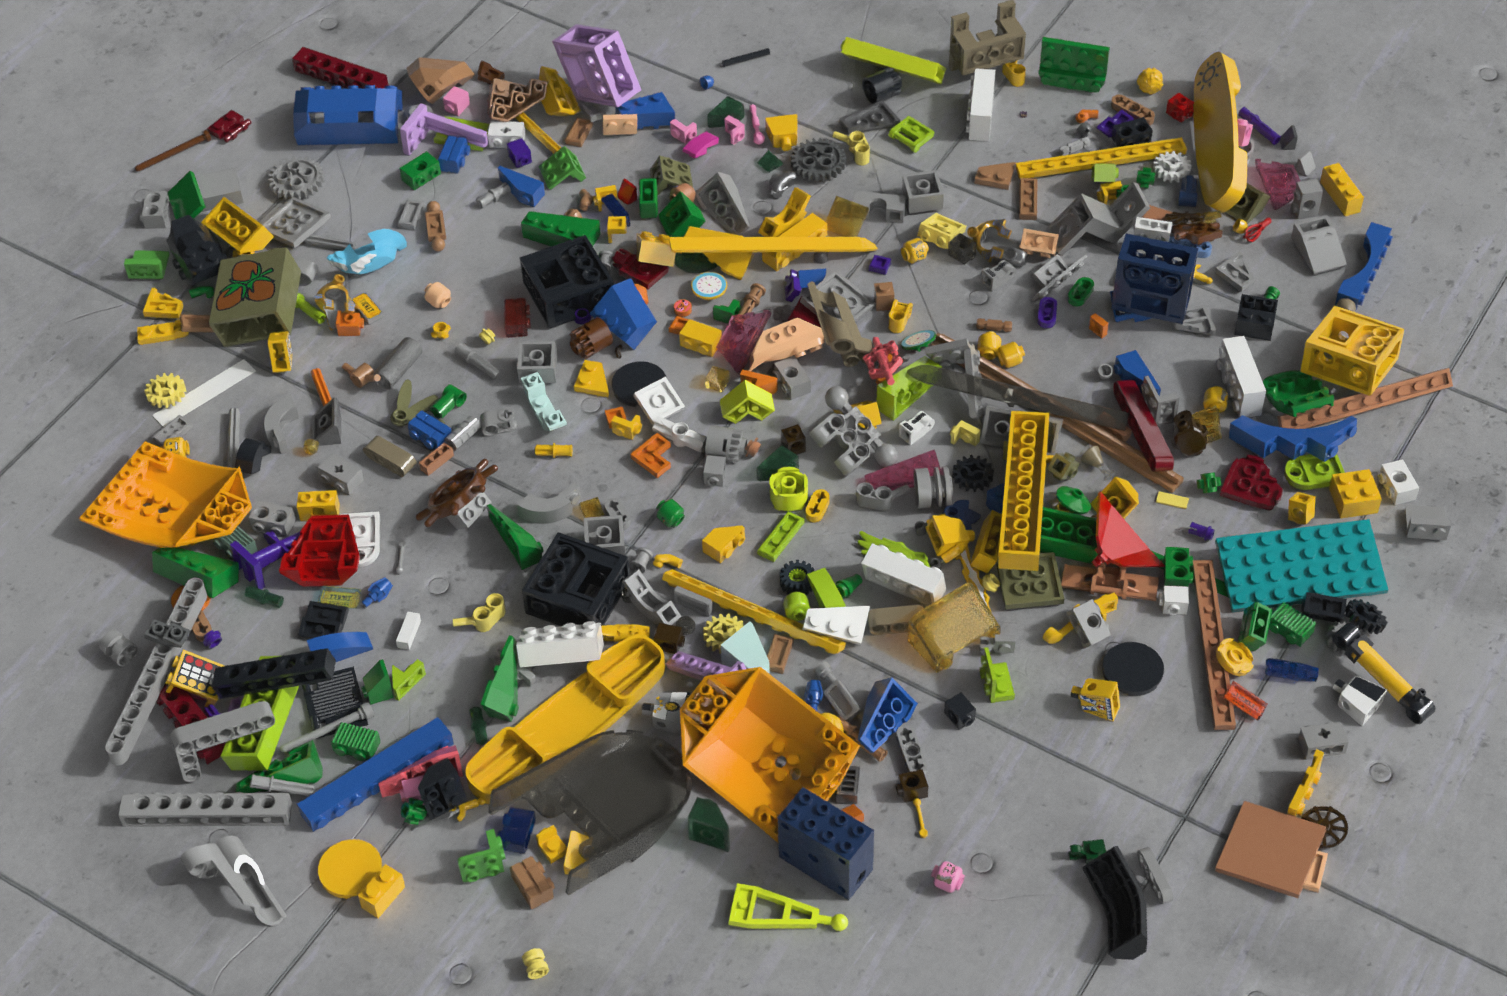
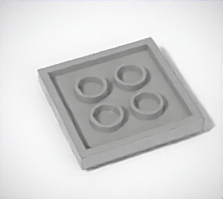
(295, 221)
(856, 299)

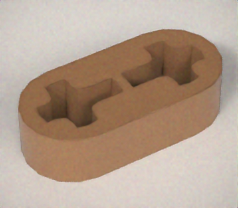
(202, 623)

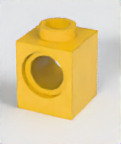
(1301, 508)

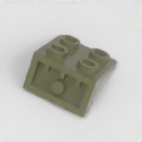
(670, 172)

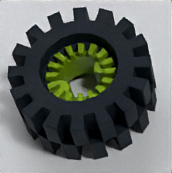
(796, 570)

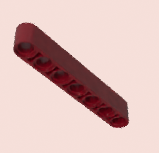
(1143, 426)

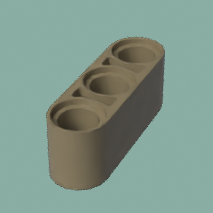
(389, 456)
(891, 619)

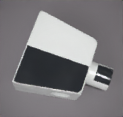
(1359, 698)

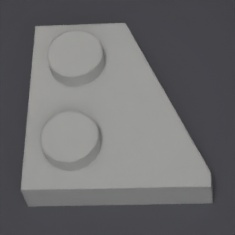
(1236, 272)
(1197, 320)

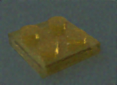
(846, 217)

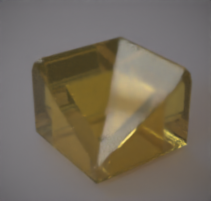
(717, 379)

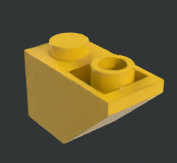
(723, 541)

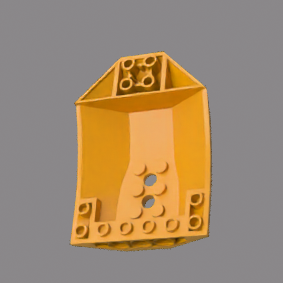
(201, 500)
(740, 727)

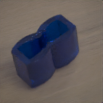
(517, 829)

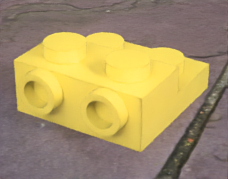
(940, 230)

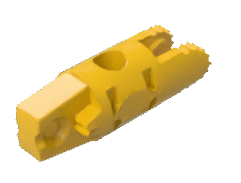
(622, 631)

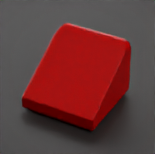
(627, 192)

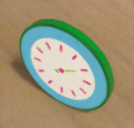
(918, 340)

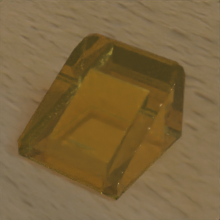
(591, 508)

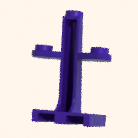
(253, 563)

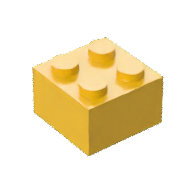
(1355, 493)

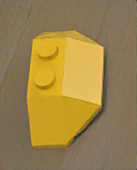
(559, 96)

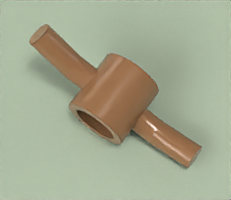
(361, 375)

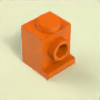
(349, 324)

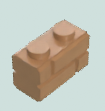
(532, 882)

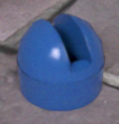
(706, 82)

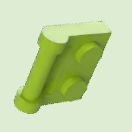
(914, 130)

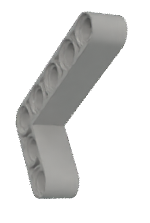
(217, 730)

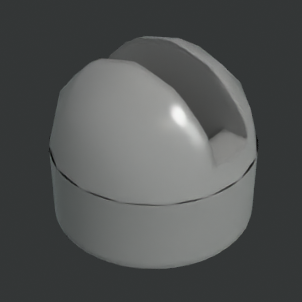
(1108, 371)

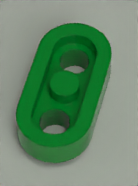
(1080, 291)

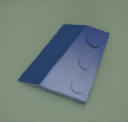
(625, 313)

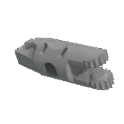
(523, 673)

